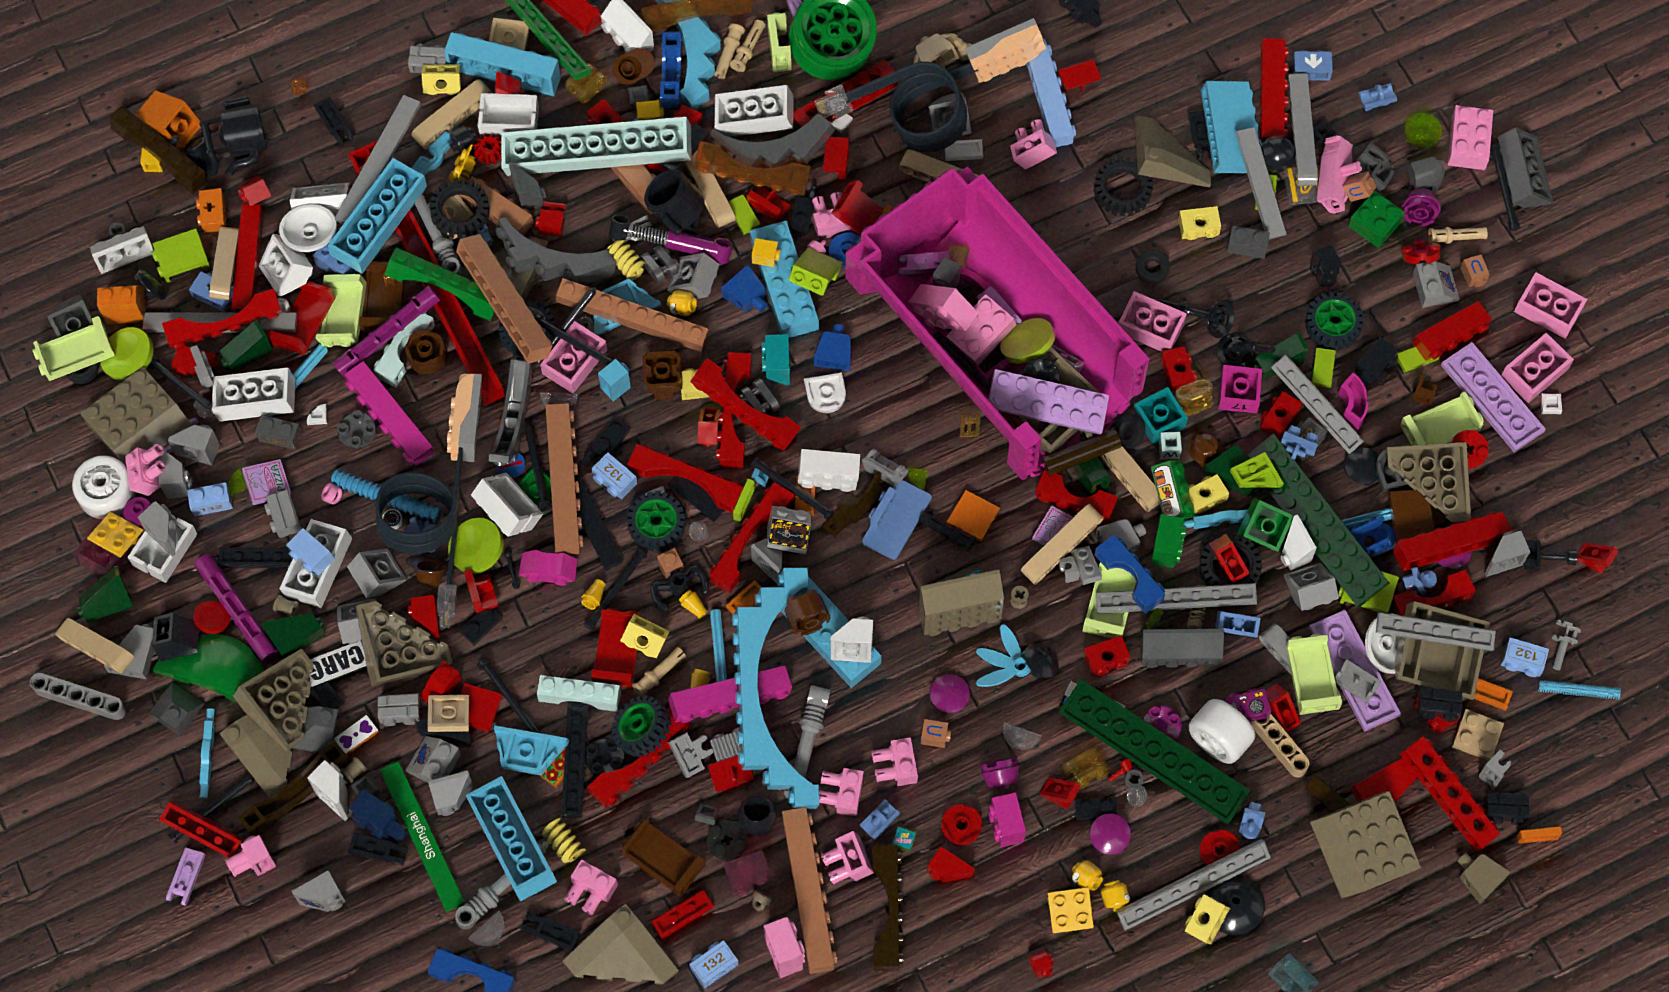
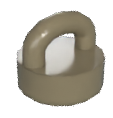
(762, 897)

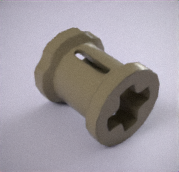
(1021, 592)
(285, 606)
(353, 769)

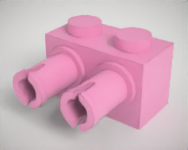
(1032, 148)
(824, 222)
(144, 469)
(903, 760)
(848, 797)
(253, 856)
(854, 856)
(593, 881)

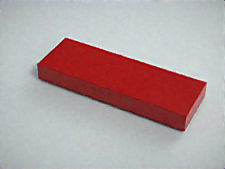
(682, 914)

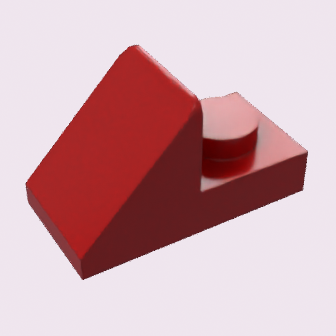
(1596, 556)
(1060, 791)

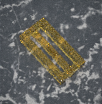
(969, 421)

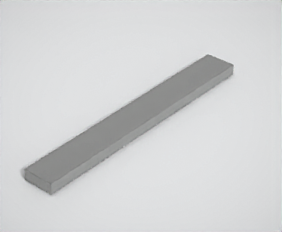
(380, 155)
(283, 324)
(1181, 598)
(1193, 884)

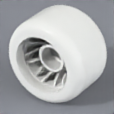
(98, 499)
(1222, 731)

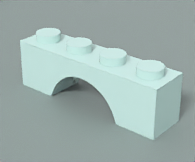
(390, 367)
(559, 690)

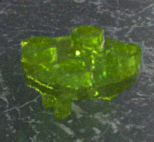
(1416, 130)

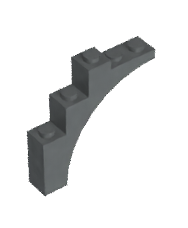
(800, 145)
(549, 263)
(513, 418)

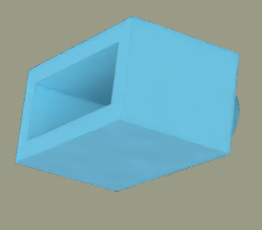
(614, 379)

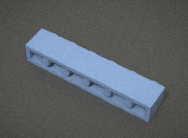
(1050, 99)

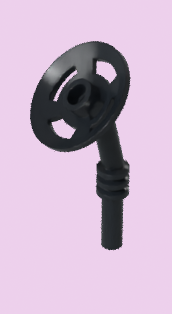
(1211, 317)
(1239, 348)

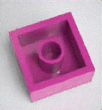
(1240, 389)
(1007, 820)

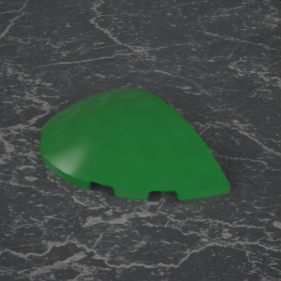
(219, 665)

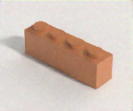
(636, 179)
(501, 207)

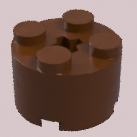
(423, 361)
(806, 613)

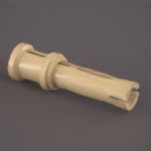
(731, 43)
(745, 51)
(1448, 235)
(652, 677)

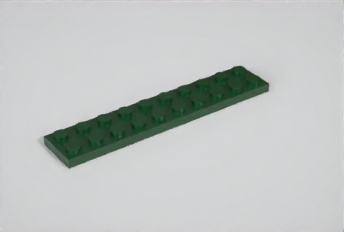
(1332, 538)
(1154, 751)

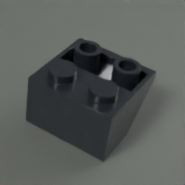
(175, 636)

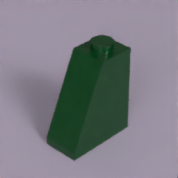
(245, 348)
(1294, 348)
(1223, 465)
(1093, 476)
(105, 597)
(294, 632)

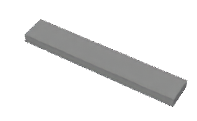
(1260, 182)
(1317, 404)
(1435, 631)

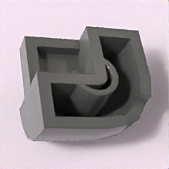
(1377, 164)
(1426, 174)
(1388, 479)

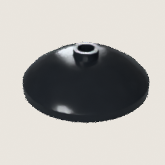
(1243, 916)

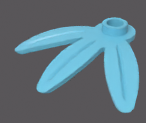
(998, 659)

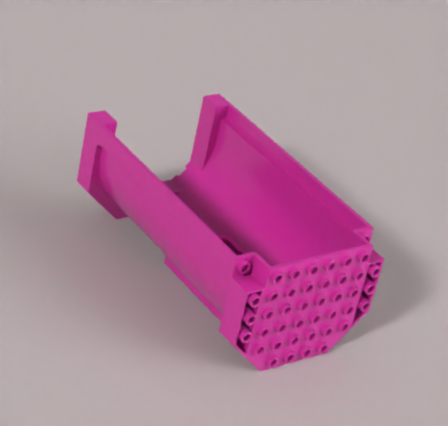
(1021, 270)

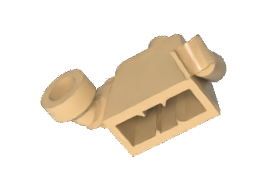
(941, 49)

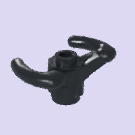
(197, 154)
(678, 585)

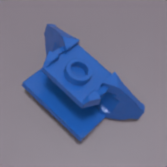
(1380, 533)

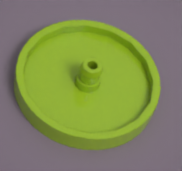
(1028, 341)
(132, 351)
(477, 545)

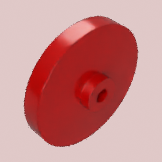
(211, 617)

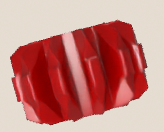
(482, 149)

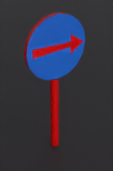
(513, 469)

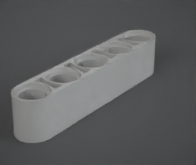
(1275, 642)
(69, 692)

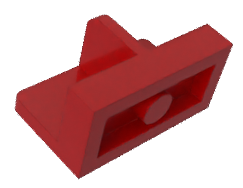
(1079, 75)
(836, 156)
(768, 203)
(481, 591)
(728, 774)

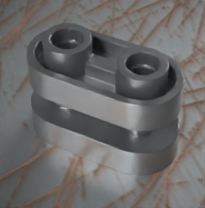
(663, 256)
(762, 390)

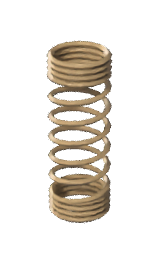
(1193, 623)

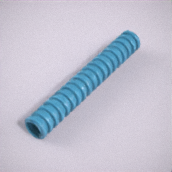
(371, 490)

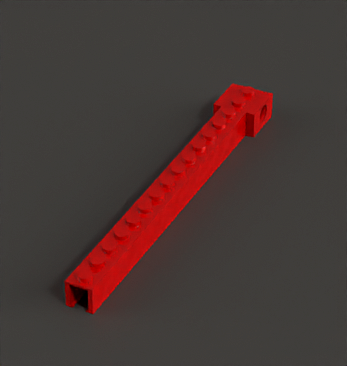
(448, 308)

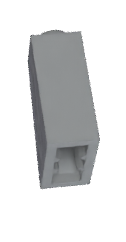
(139, 644)

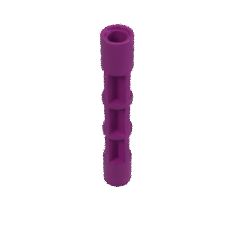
(419, 305)
(236, 608)

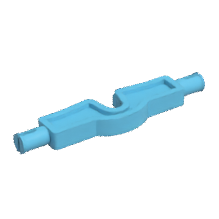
(437, 149)
(1216, 519)
(207, 746)

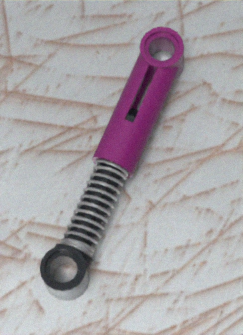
(717, 249)

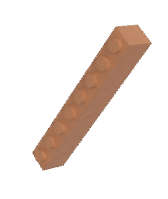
(504, 298)
(634, 316)
(562, 479)
(808, 890)

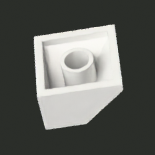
(1298, 546)

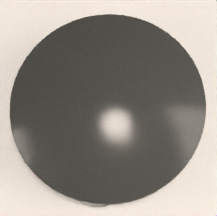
(357, 430)

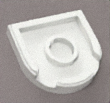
(826, 392)

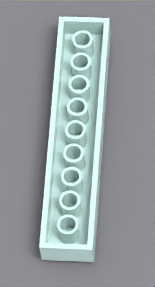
(598, 146)

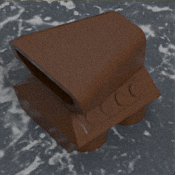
(662, 373)

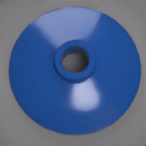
(841, 244)

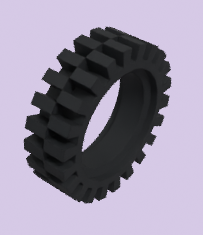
(459, 188)
(1117, 205)
(1244, 548)

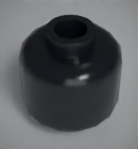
(462, 139)

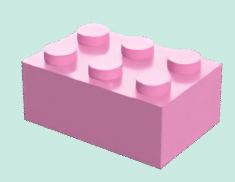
(1470, 137)
(1550, 305)
(943, 307)
(1152, 322)
(984, 333)
(570, 365)
(1537, 368)
(784, 947)

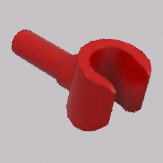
(1126, 767)

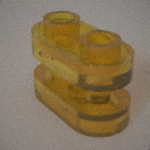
(586, 86)
(1195, 396)
(1083, 779)

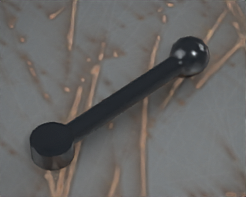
(507, 554)

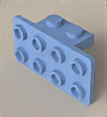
(895, 519)

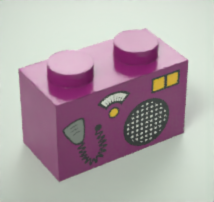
(1252, 704)

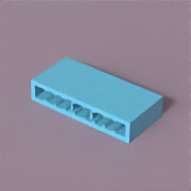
(1227, 110)

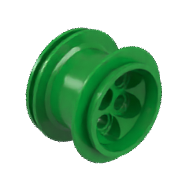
(811, 54)

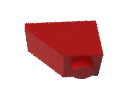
(507, 85)
(184, 362)
(708, 426)
(424, 614)
(441, 681)
(1282, 707)
(948, 867)

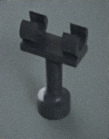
(1531, 564)

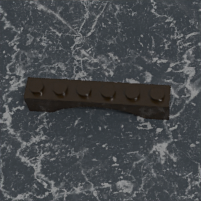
(180, 166)
(268, 811)
(887, 947)

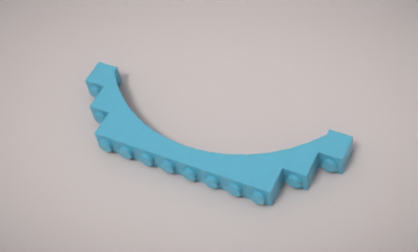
(699, 46)
(757, 745)

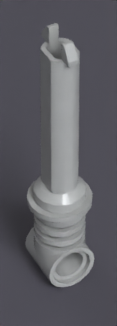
(441, 246)
(810, 725)
(486, 898)

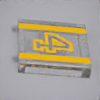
(1299, 194)

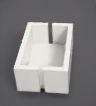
(507, 113)
(828, 470)
(506, 504)
(152, 558)

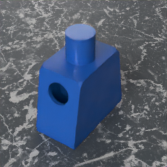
(745, 291)
(834, 350)

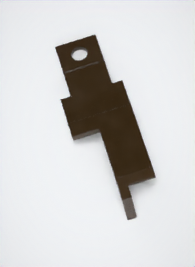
(853, 509)

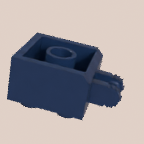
(376, 816)

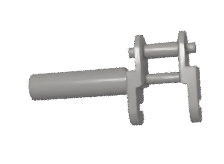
(1564, 642)

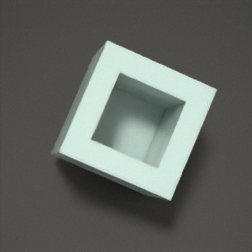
(1170, 445)

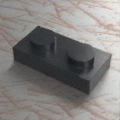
(480, 625)
(1093, 808)

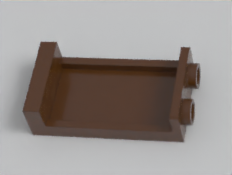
(379, 300)
(662, 858)

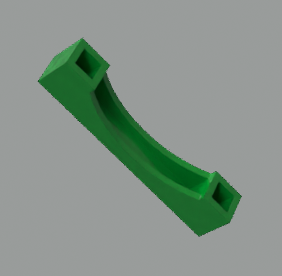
(410, 267)

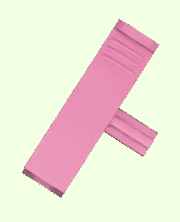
(1334, 171)

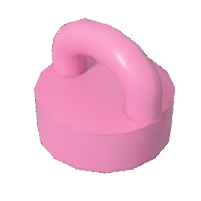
(818, 246)
(329, 493)

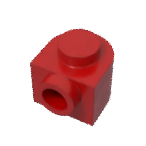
(1041, 964)

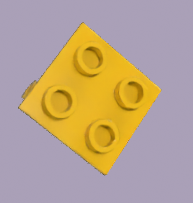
(464, 166)
(115, 534)
(1070, 910)

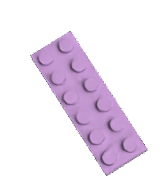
(1493, 397)
(1048, 401)
(1345, 645)

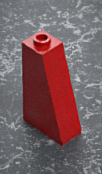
(1393, 778)

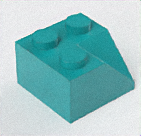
(776, 358)
(1161, 414)

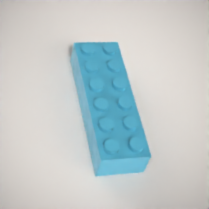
(486, 58)
(377, 215)
(789, 301)
(849, 671)
(511, 838)

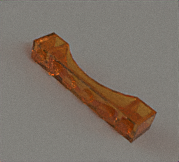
(667, 14)
(714, 160)

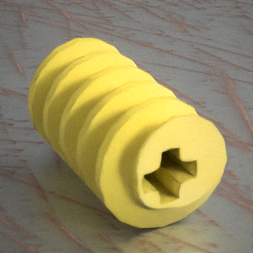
(625, 259)
(561, 842)

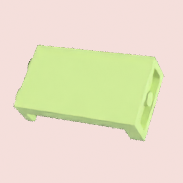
(342, 320)
(74, 351)
(1442, 422)
(1108, 624)
(1312, 674)

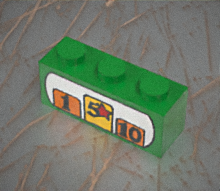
(1173, 489)

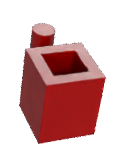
(551, 221)

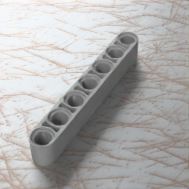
(1302, 129)

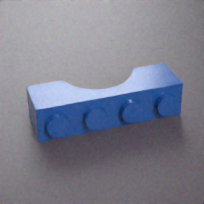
(671, 70)
(1115, 555)
(448, 966)

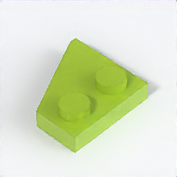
(1257, 473)

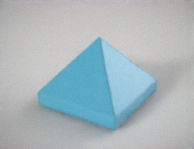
(760, 477)

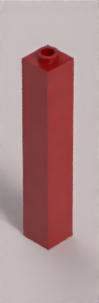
(247, 256)

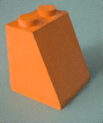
(169, 117)
(122, 304)

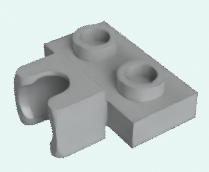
(203, 367)
(1080, 565)
(689, 753)

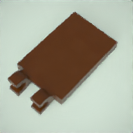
(1409, 514)

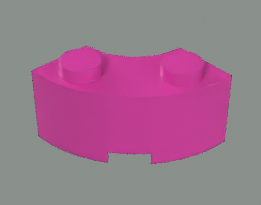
(1355, 401)
(548, 567)

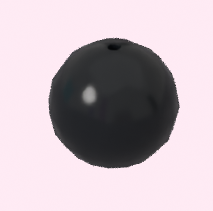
(1278, 153)
(757, 816)

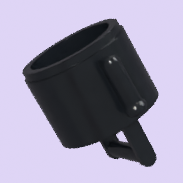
(239, 132)
(675, 201)

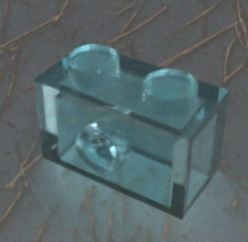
(1292, 976)

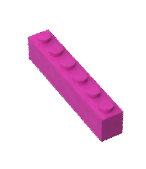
(389, 414)
(720, 696)

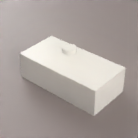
(754, 111)
(253, 394)
(307, 586)

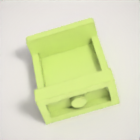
(779, 55)

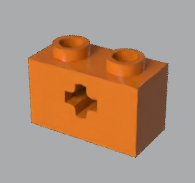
(214, 201)

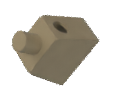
(1481, 875)

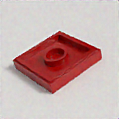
(482, 706)

